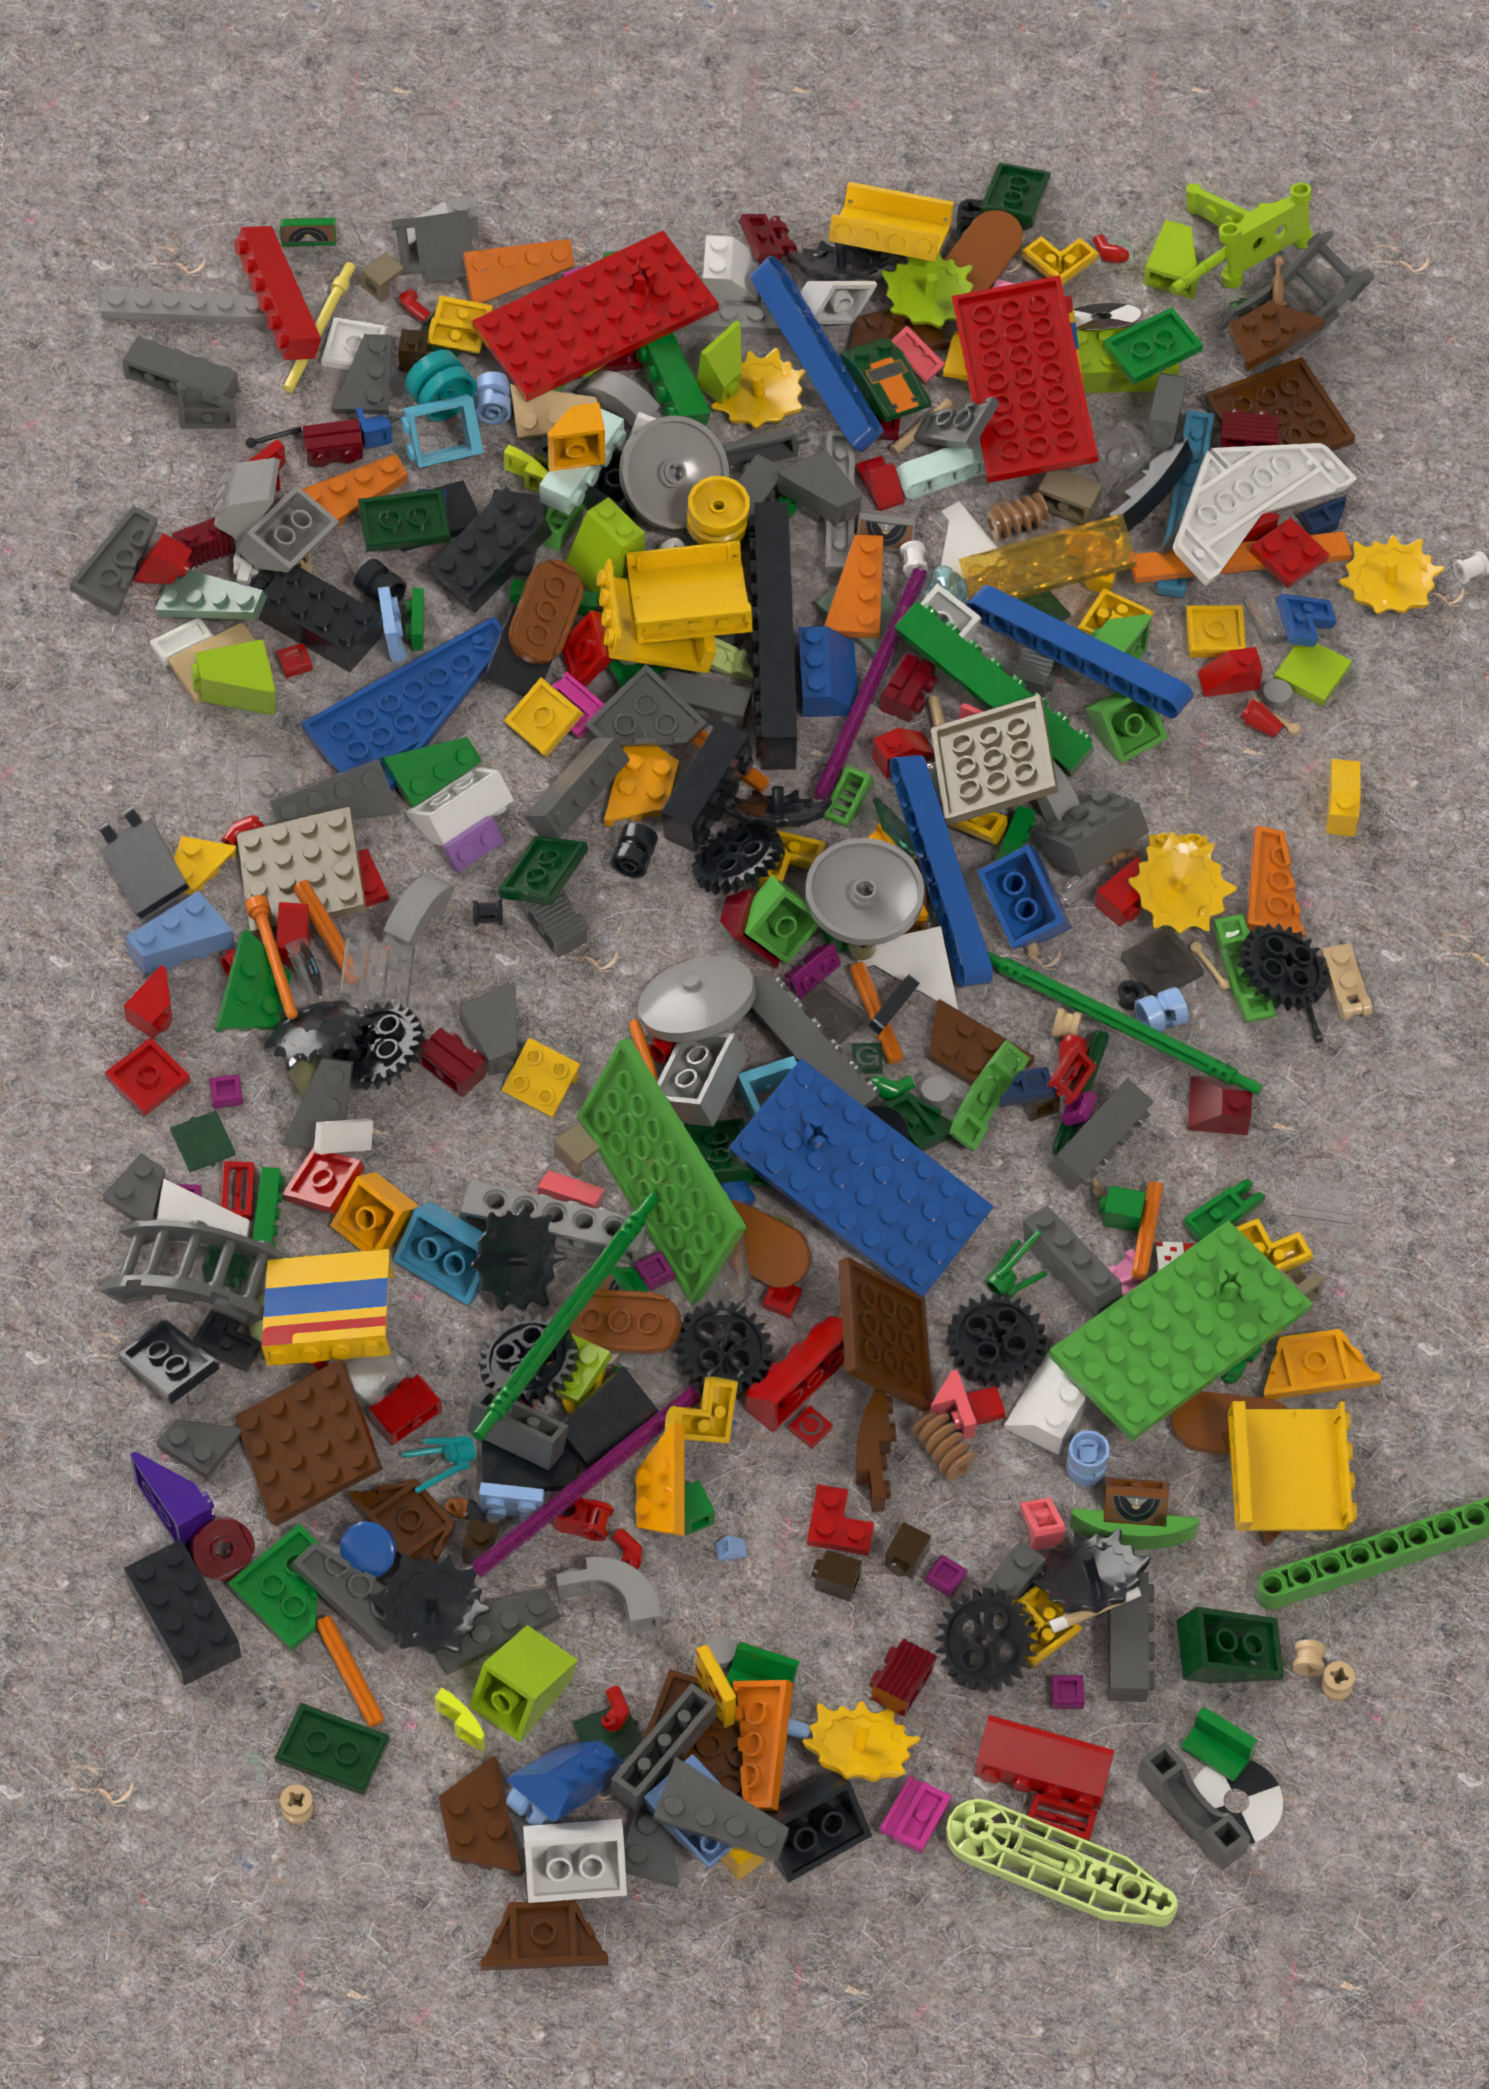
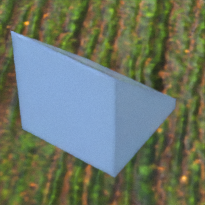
(731, 1548)

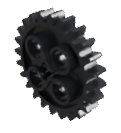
(738, 858)
(1283, 967)
(385, 1046)
(1023, 1334)
(750, 1349)
(496, 1370)
(1014, 1632)

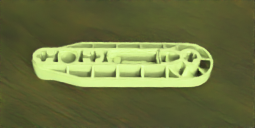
(1078, 1874)

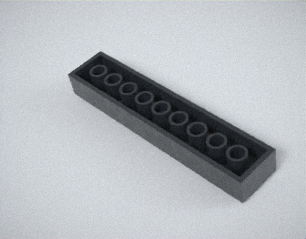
(772, 636)

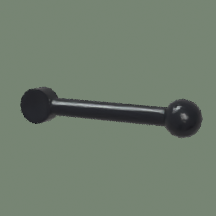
(251, 442)
(1317, 1034)

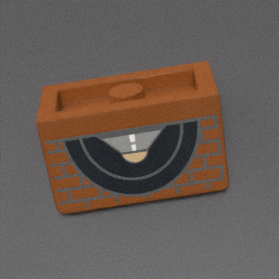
(1136, 1501)

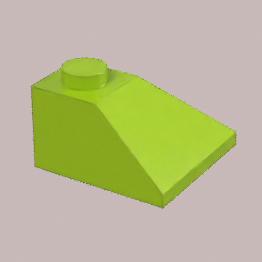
(721, 365)

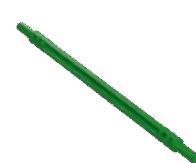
(1123, 1023)
(565, 1317)

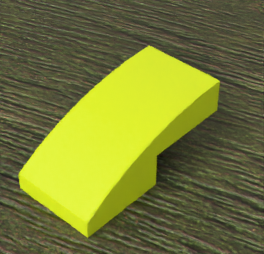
(525, 466)
(465, 1723)

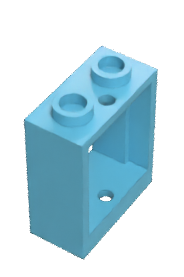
(470, 426)
(761, 1080)

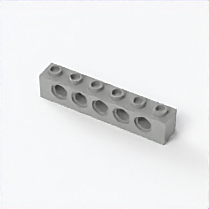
(589, 1241)

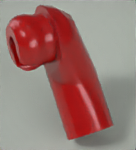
(1109, 252)
(409, 301)
(631, 1548)
(618, 1712)

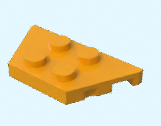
(642, 784)
(1317, 1365)
(661, 1485)

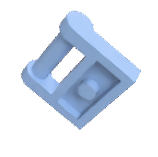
(392, 625)

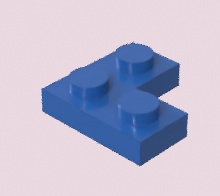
(1302, 615)

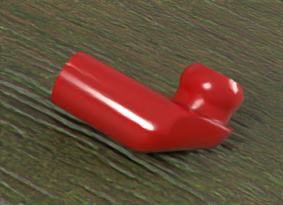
(245, 824)

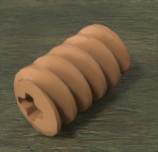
(1017, 514)
(943, 1445)

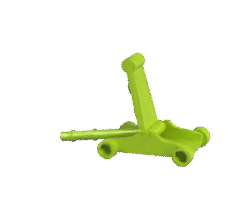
(1248, 234)

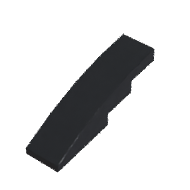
(1157, 481)

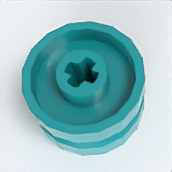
(438, 378)

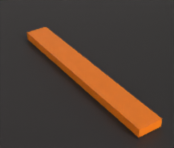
(1168, 566)

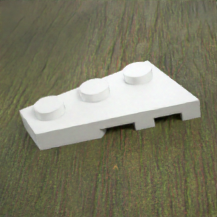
(185, 1206)

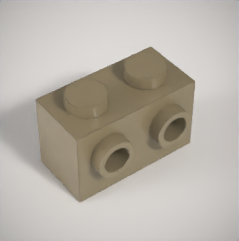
(1071, 495)

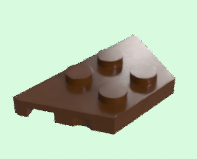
(885, 324)
(1270, 331)
(963, 1044)
(412, 1517)
(479, 1820)
(543, 1937)

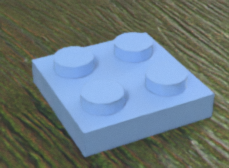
(508, 1500)

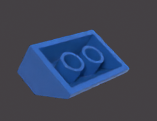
(826, 672)
(1024, 898)
(567, 1777)

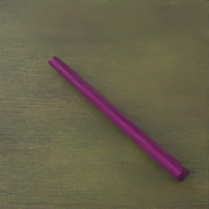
(868, 688)
(580, 1485)

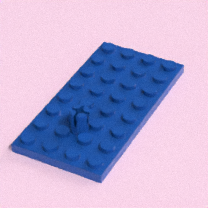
(860, 1178)

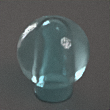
(949, 581)

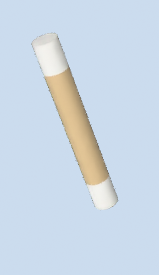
(1071, 1619)

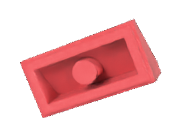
(570, 1189)

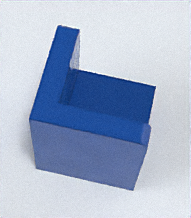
(374, 430)

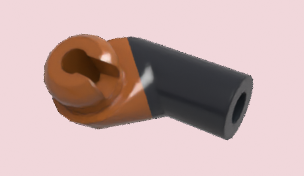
(465, 1509)

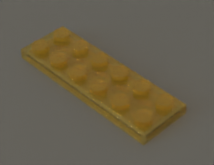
(1052, 559)

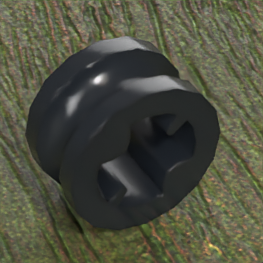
(1126, 988)

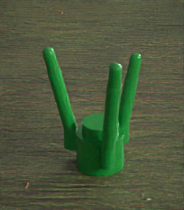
(1003, 1279)

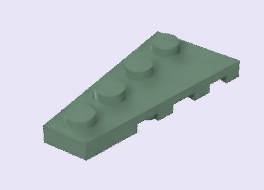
(209, 597)

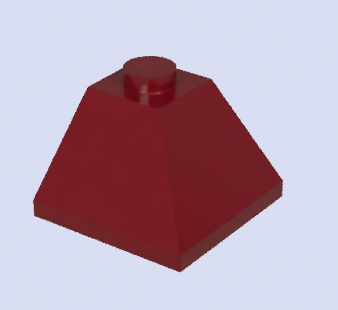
(735, 918)
(1218, 1107)

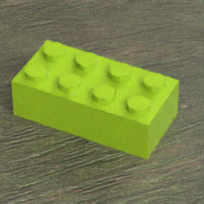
(1101, 372)

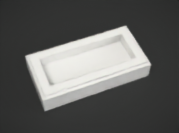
(180, 639)
(343, 1136)

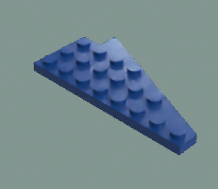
(404, 706)

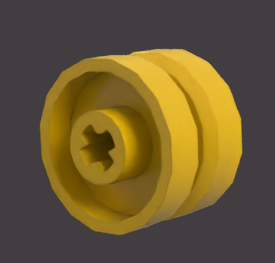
(718, 510)

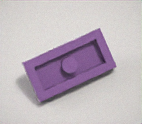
(473, 843)

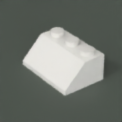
(461, 805)
(1048, 1408)
(575, 1860)

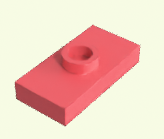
(920, 356)

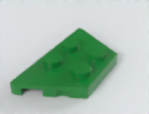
(251, 991)

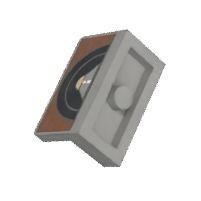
(894, 527)

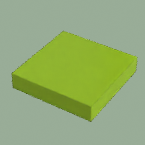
(1313, 671)

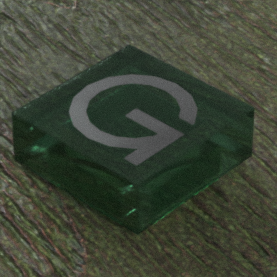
(868, 1057)

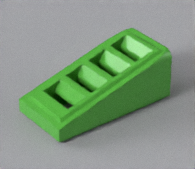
(565, 527)
(848, 775)

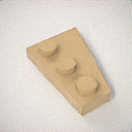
(541, 414)

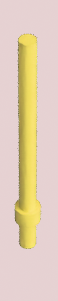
(339, 288)

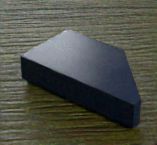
(1324, 517)
(1028, 1087)

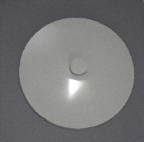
(663, 466)
(864, 891)
(697, 999)

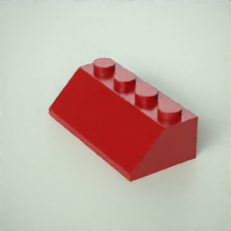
(798, 1375)
(1044, 1762)

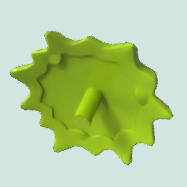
(925, 289)

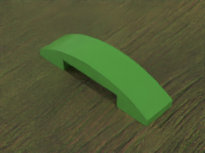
(1230, 934)
(984, 1095)
(1141, 1537)

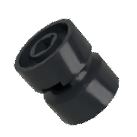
(376, 575)
(634, 850)

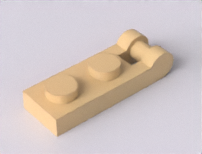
(1346, 981)

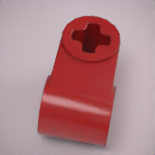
(583, 1519)

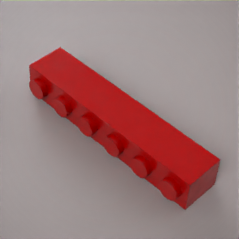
(277, 292)

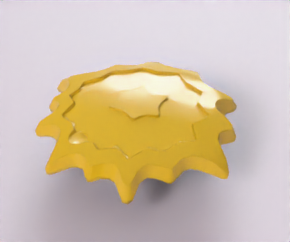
(766, 392)
(1391, 576)
(1181, 885)
(860, 1742)

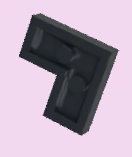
(222, 1341)

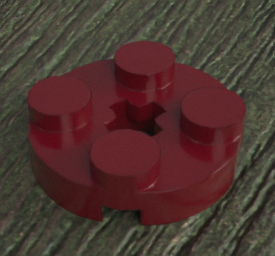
(205, 1542)

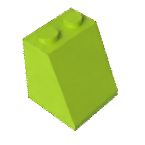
(604, 535)
(235, 677)
(522, 1682)

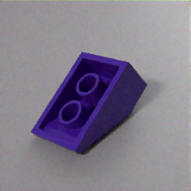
(172, 1497)

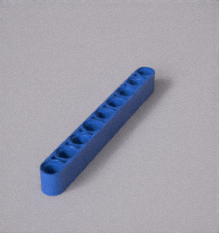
(816, 354)
(1080, 652)
(941, 870)

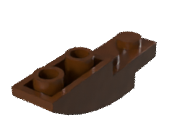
(873, 1445)

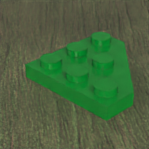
(278, 1592)

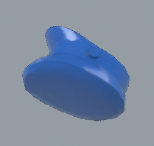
(369, 1548)

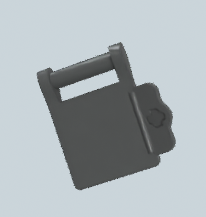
(440, 245)

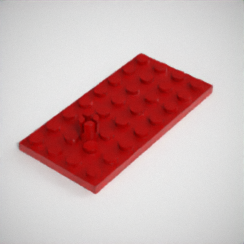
(595, 315)
(1025, 357)

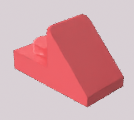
(954, 1401)
(1043, 1523)

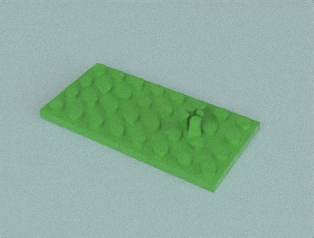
(654, 1153)
(1180, 1330)

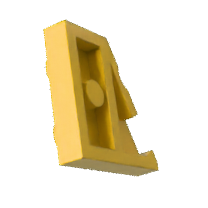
(201, 860)

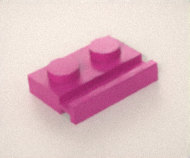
(581, 698)
(915, 1814)

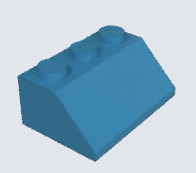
(440, 1251)

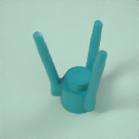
(456, 1450)

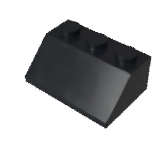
(821, 1824)

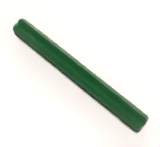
(1095, 1053)

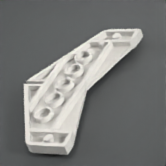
(1242, 485)

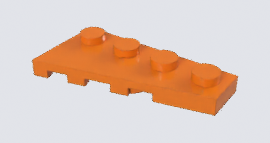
(505, 269)
(341, 493)

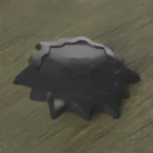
(839, 262)
(777, 809)
(317, 1032)
(517, 1258)
(1092, 1573)
(431, 1604)

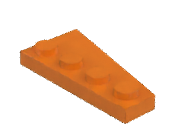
(858, 596)
(1271, 884)
(764, 1722)

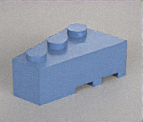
(180, 934)

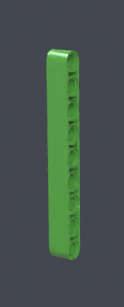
(1375, 1559)

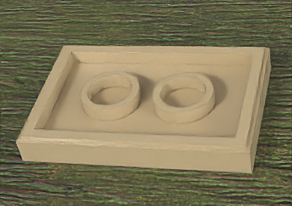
(182, 661)

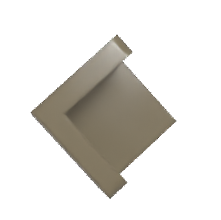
(379, 274)
(574, 1148)
(1310, 1286)

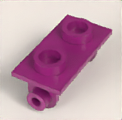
(818, 966)

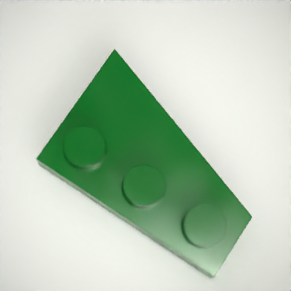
(430, 768)

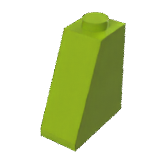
(1172, 258)

